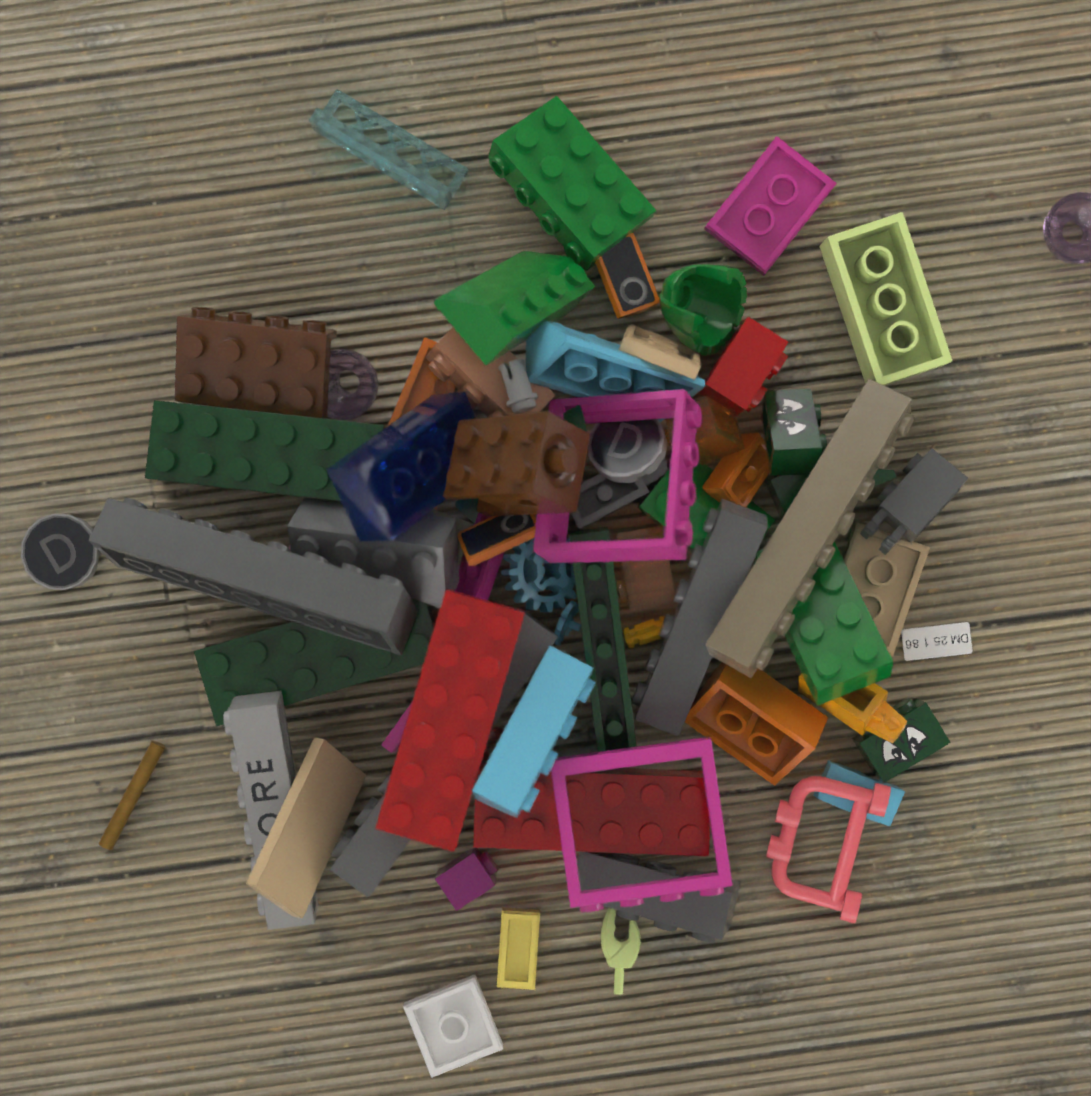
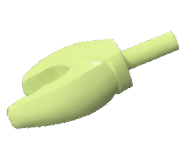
(619, 952)

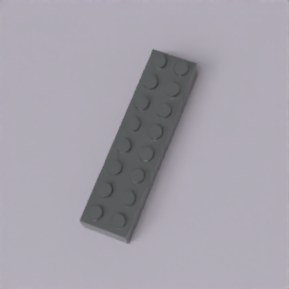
(256, 574)
(369, 853)

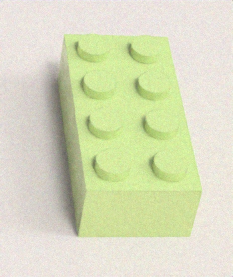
(885, 300)

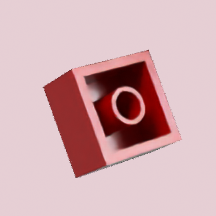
(743, 367)

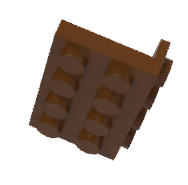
(253, 363)

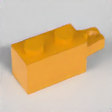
(863, 711)

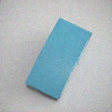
(855, 777)

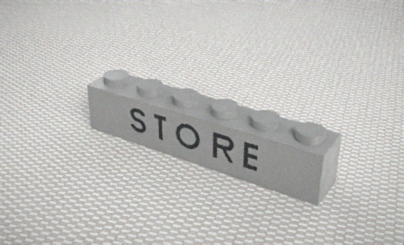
(266, 775)

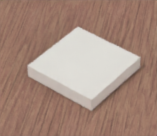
(453, 1025)

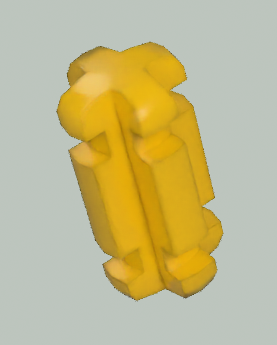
(643, 632)

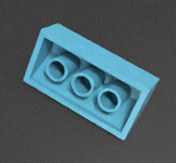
(595, 367)
(533, 732)

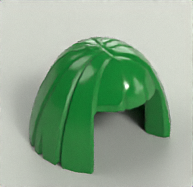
(704, 305)

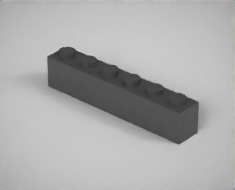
(715, 579)

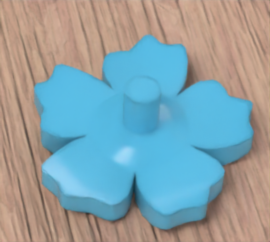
(566, 622)

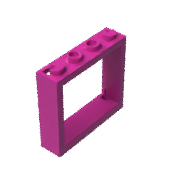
(678, 404)
(666, 889)

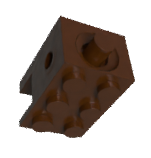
(518, 464)

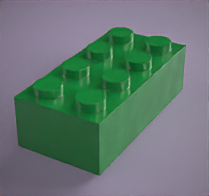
(836, 636)

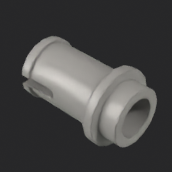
(518, 386)

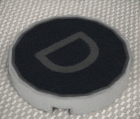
(627, 449)
(59, 552)

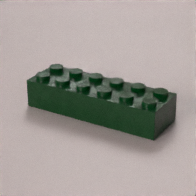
(250, 449)
(302, 662)

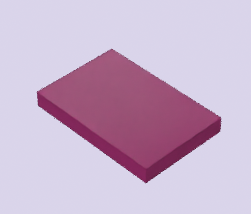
(770, 206)

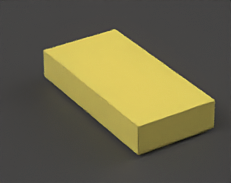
(518, 948)

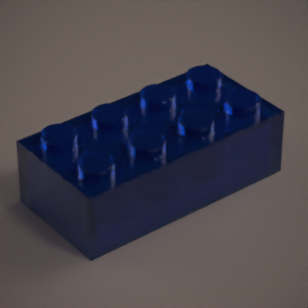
(401, 469)

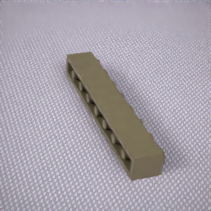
(810, 528)

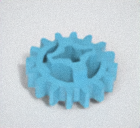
(528, 579)

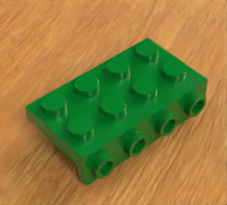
(569, 182)

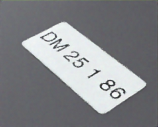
(936, 641)

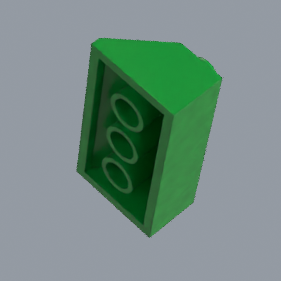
(513, 301)

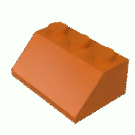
(756, 721)

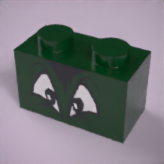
(792, 431)
(917, 741)

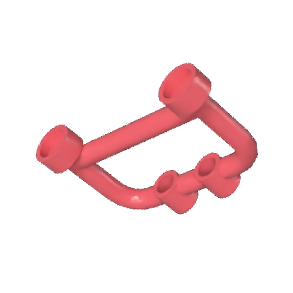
(781, 847)

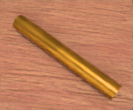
(132, 795)

